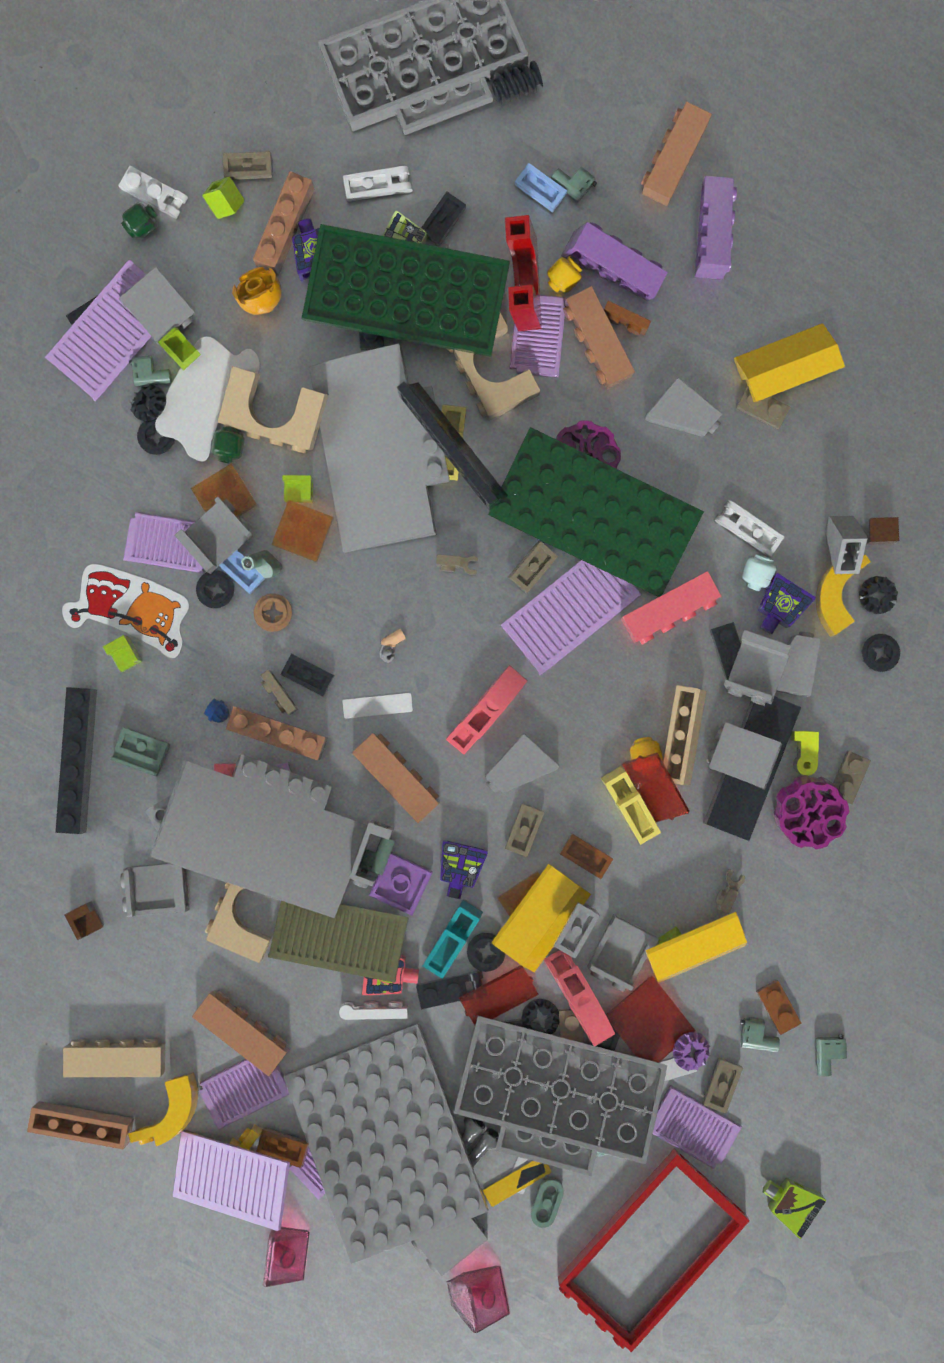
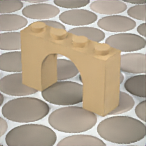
(492, 396)
(239, 413)
(231, 933)

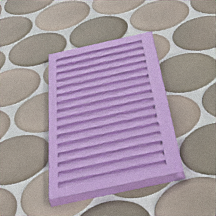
(102, 337)
(568, 613)
(231, 1180)

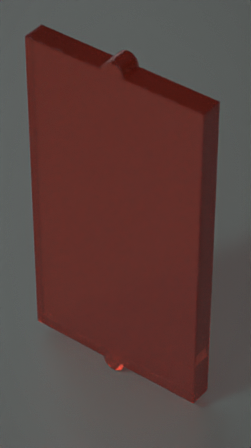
(656, 787)
(499, 995)

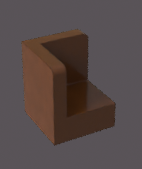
(883, 530)
(84, 920)

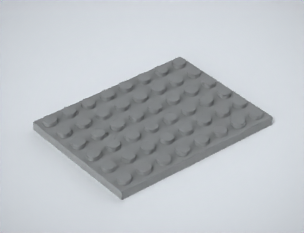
(385, 1143)

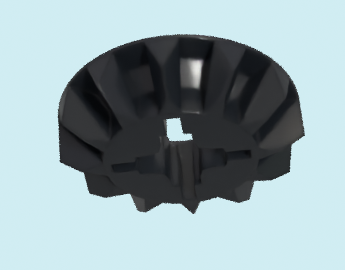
(156, 404)
(149, 445)
(205, 595)
(872, 604)
(891, 650)
(475, 957)
(546, 1008)

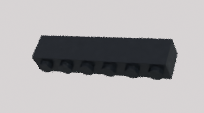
(76, 760)

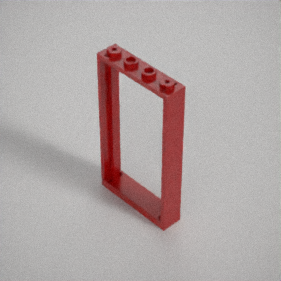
(686, 1280)

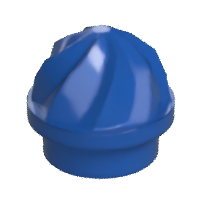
(217, 711)

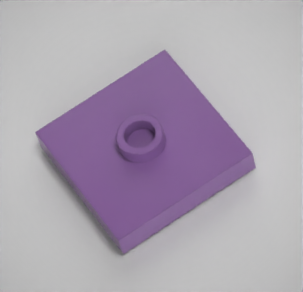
(401, 884)

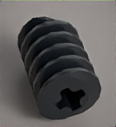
(516, 82)

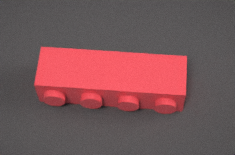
(670, 607)

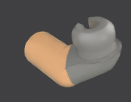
(388, 645)

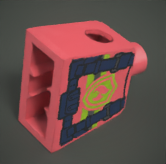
(380, 987)

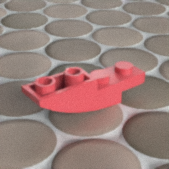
(487, 710)
(580, 997)

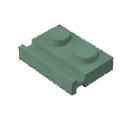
(140, 751)

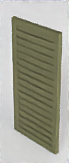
(351, 943)

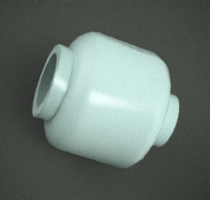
(759, 572)

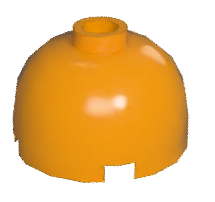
(258, 291)

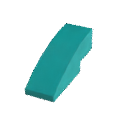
(452, 939)

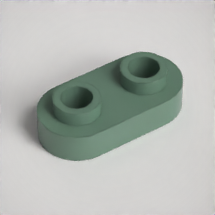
(547, 1201)

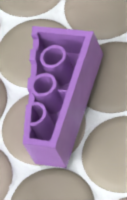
(715, 227)
(615, 261)

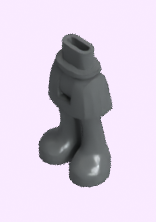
(488, 1141)

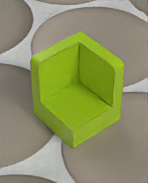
(223, 197)
(179, 348)
(298, 488)
(123, 653)

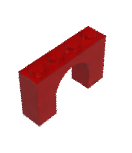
(525, 295)

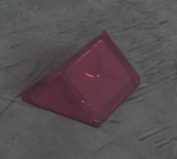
(286, 1256)

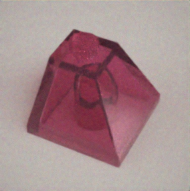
(479, 1297)

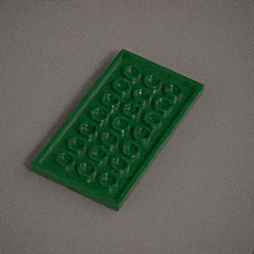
(405, 290)
(596, 512)

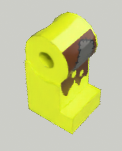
(807, 751)

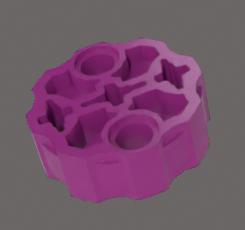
(604, 444)
(824, 808)

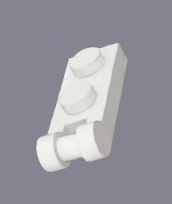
(377, 183)
(152, 191)
(750, 528)
(373, 1010)

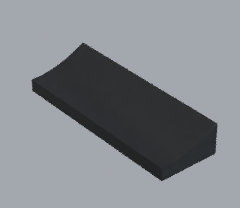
(452, 444)
(737, 802)

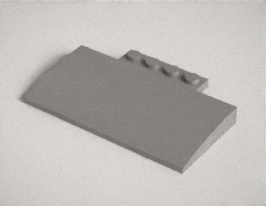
(423, 61)
(376, 450)
(260, 833)
(559, 1096)

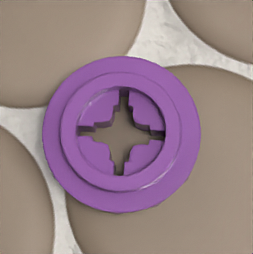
(683, 1046)

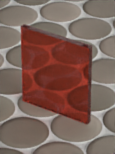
(649, 1021)

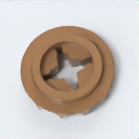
(265, 603)

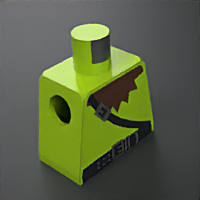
(794, 1204)

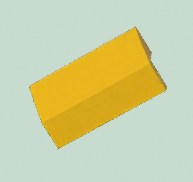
(789, 362)
(540, 918)
(696, 947)

